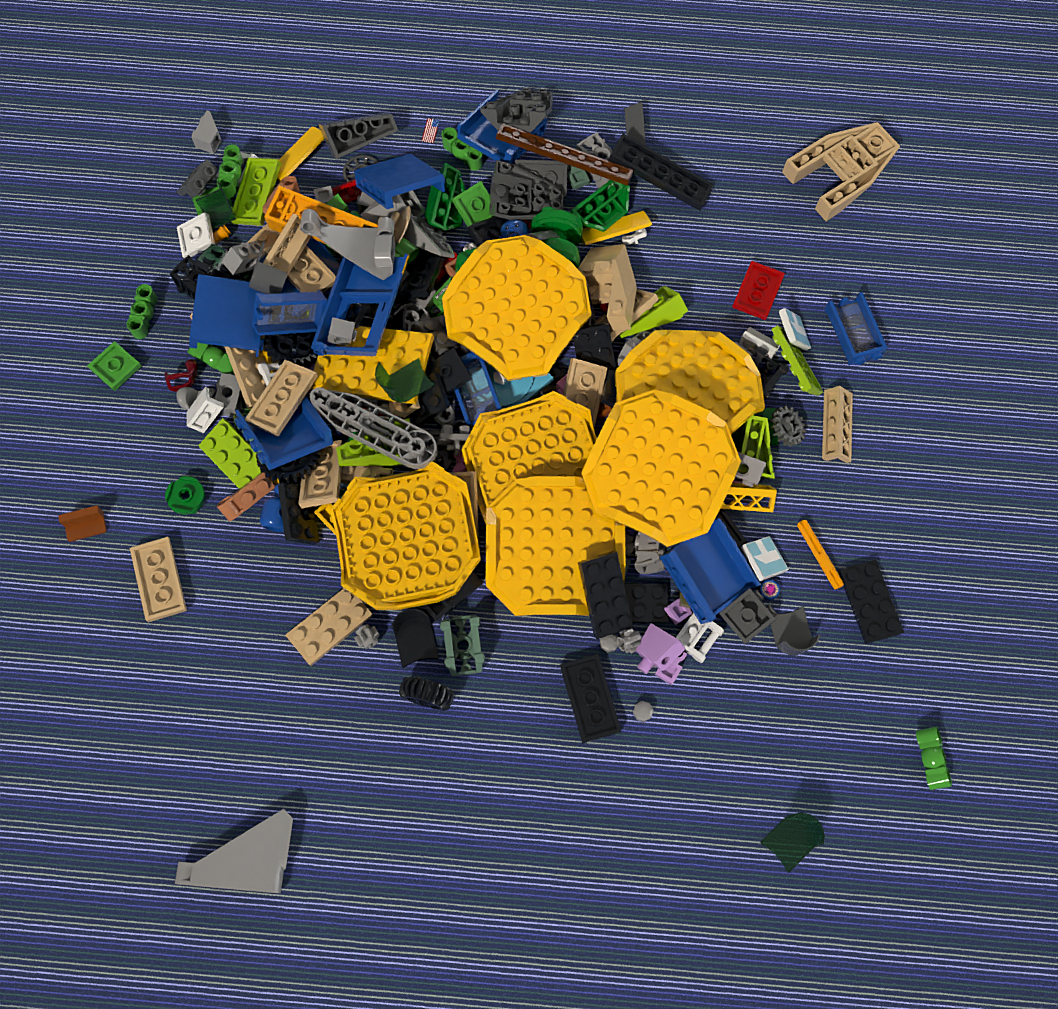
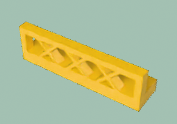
(744, 490)

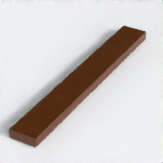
(564, 154)

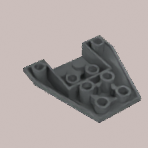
(520, 110)
(520, 194)

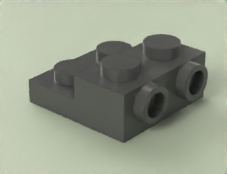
(198, 179)
(437, 327)
(748, 615)

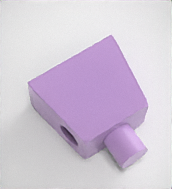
(658, 649)

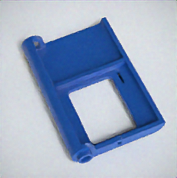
(358, 286)

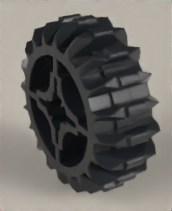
(426, 693)

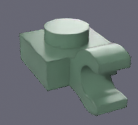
(577, 177)

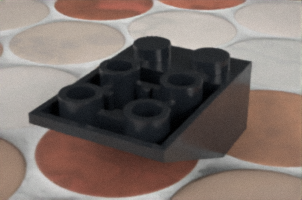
(443, 608)

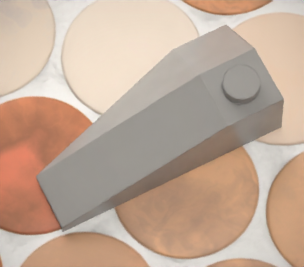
(427, 237)

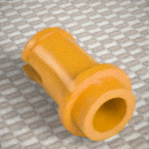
(220, 234)

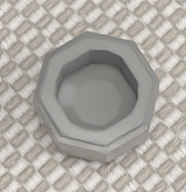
(609, 643)
(642, 711)

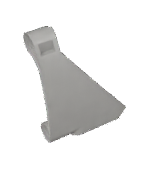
(366, 247)
(246, 863)

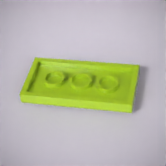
(255, 190)
(799, 365)
(231, 453)

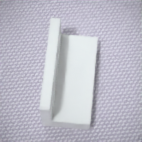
(754, 340)
(203, 411)

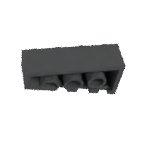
(354, 133)

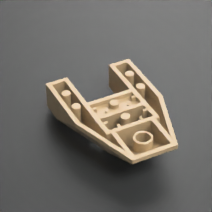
(855, 157)
(611, 282)

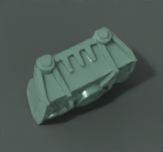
(452, 641)

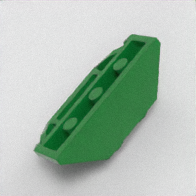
(604, 206)
(440, 208)

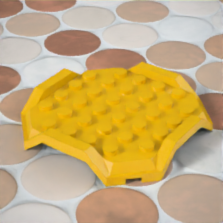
(516, 305)
(698, 368)
(527, 441)
(661, 467)
(406, 538)
(536, 540)

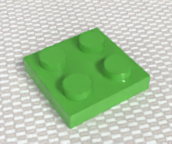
(473, 204)
(114, 366)

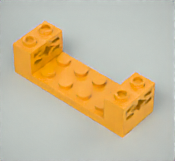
(288, 202)

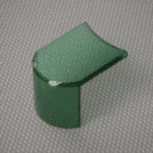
(218, 207)
(403, 383)
(794, 838)

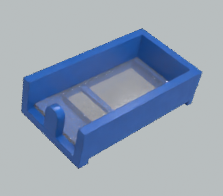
(288, 312)
(856, 330)
(479, 393)

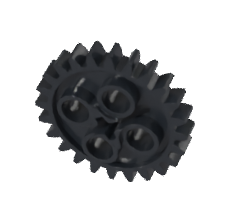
(281, 348)
(292, 469)

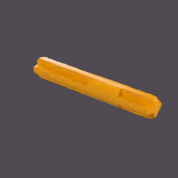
(820, 554)

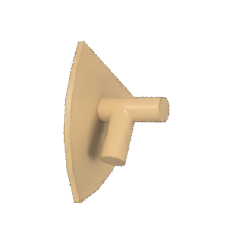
(401, 223)

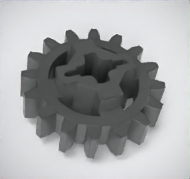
(787, 426)

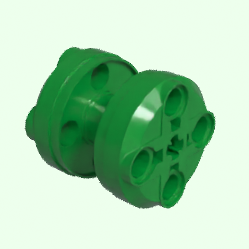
(566, 225)

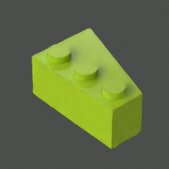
(756, 443)

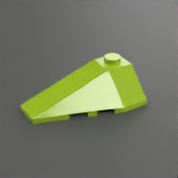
(665, 310)
(358, 454)

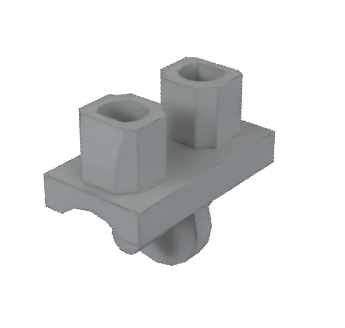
(453, 441)

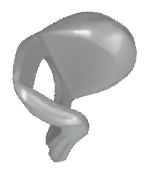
(187, 396)

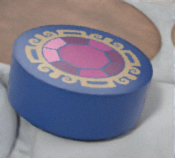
(769, 590)

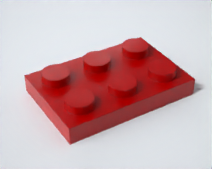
(758, 290)

